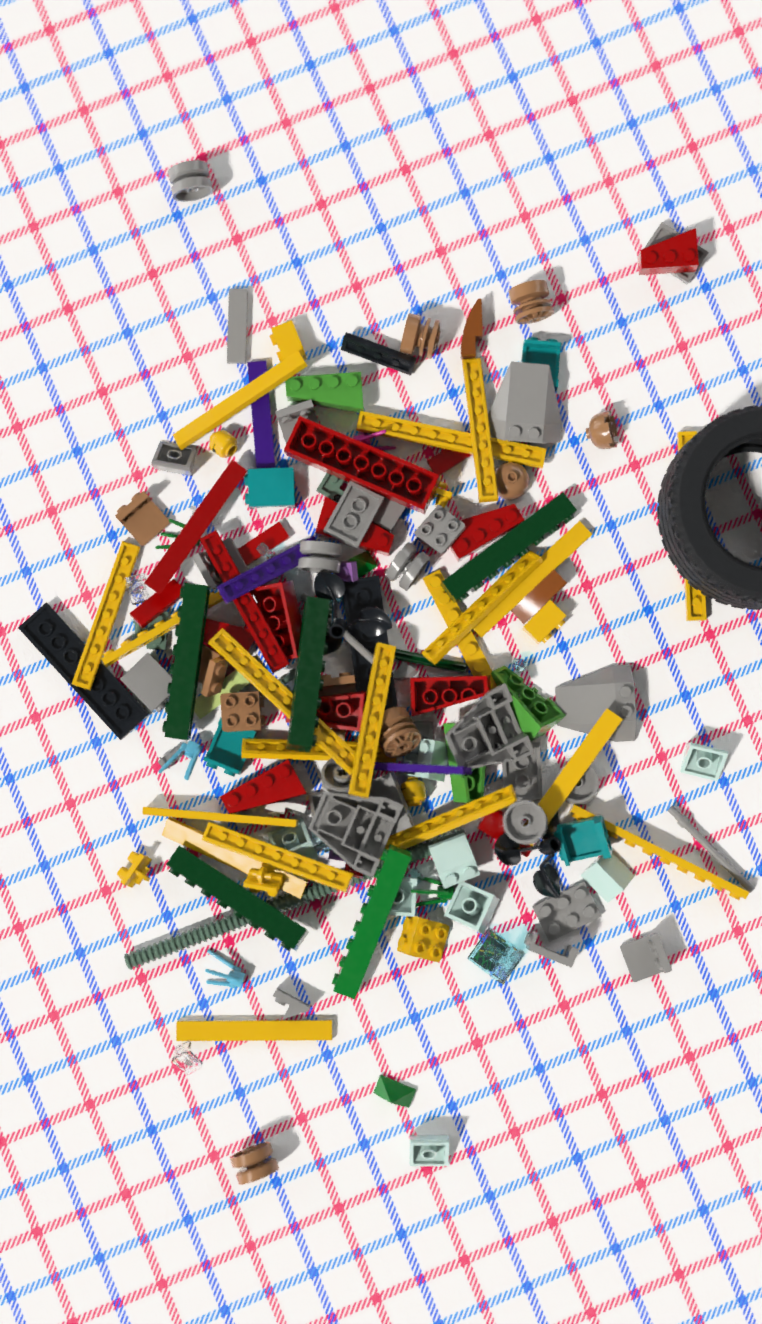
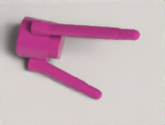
(365, 438)

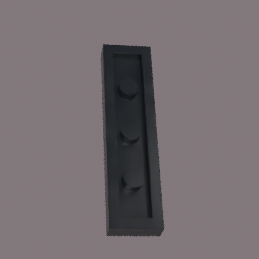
(378, 353)

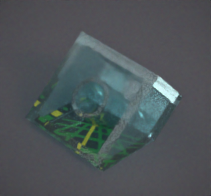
(496, 955)

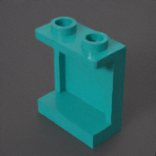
(543, 353)
(270, 487)
(227, 749)
(583, 839)

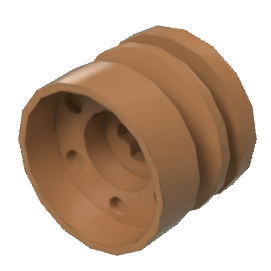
(531, 302)
(420, 336)
(398, 733)

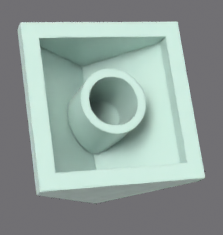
(703, 761)
(608, 877)
(405, 900)
(428, 1150)

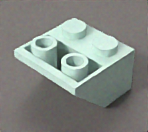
(427, 753)

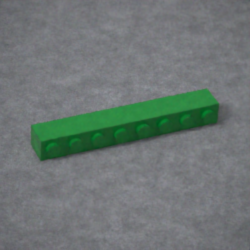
(372, 921)

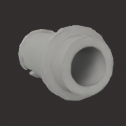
(164, 759)

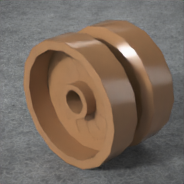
(254, 1163)

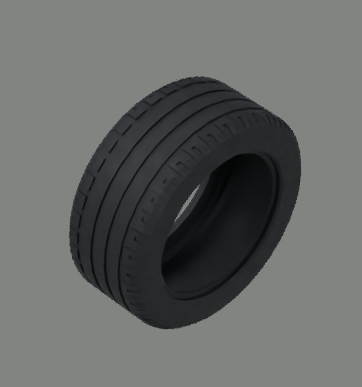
(684, 515)

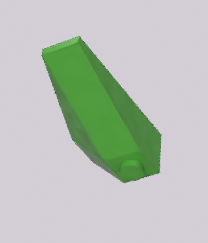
(531, 710)

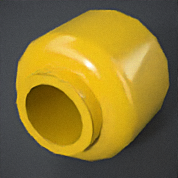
(223, 444)
(413, 791)

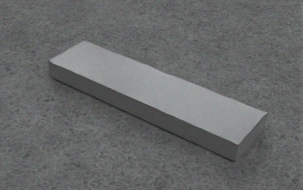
(237, 326)

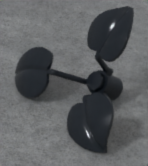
(372, 621)
(546, 879)

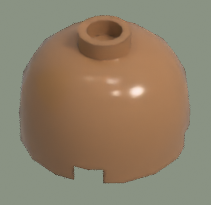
(602, 430)
(511, 480)

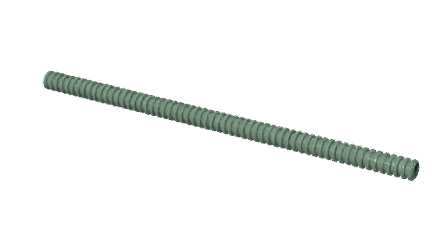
(232, 922)

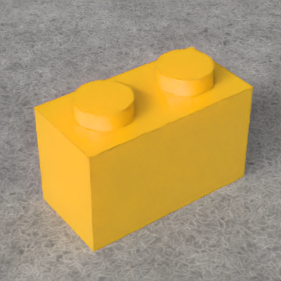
(287, 340)
(544, 622)

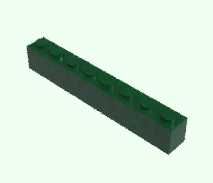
(509, 547)
(187, 661)
(308, 674)
(237, 898)

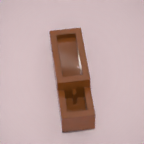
(472, 332)
(539, 596)

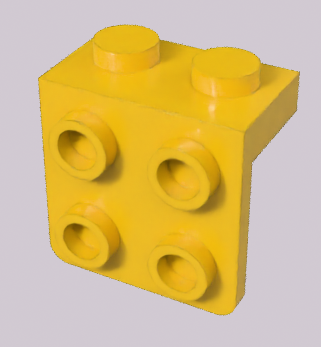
(423, 938)

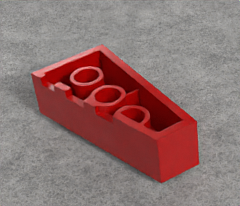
(485, 529)
(375, 540)
(282, 614)
(444, 691)
(342, 710)
(269, 787)

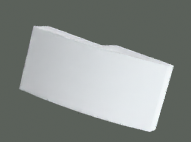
(280, 808)

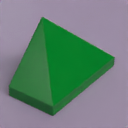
(364, 562)
(394, 1091)

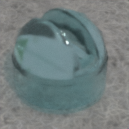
(519, 665)

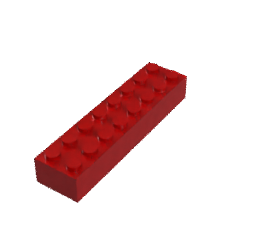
(362, 464)

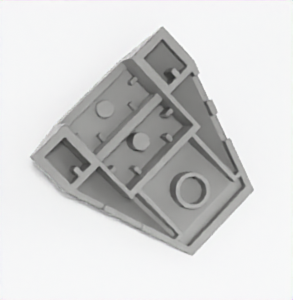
(526, 406)
(590, 695)
(489, 733)
(355, 827)

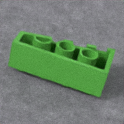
(328, 390)
(465, 787)

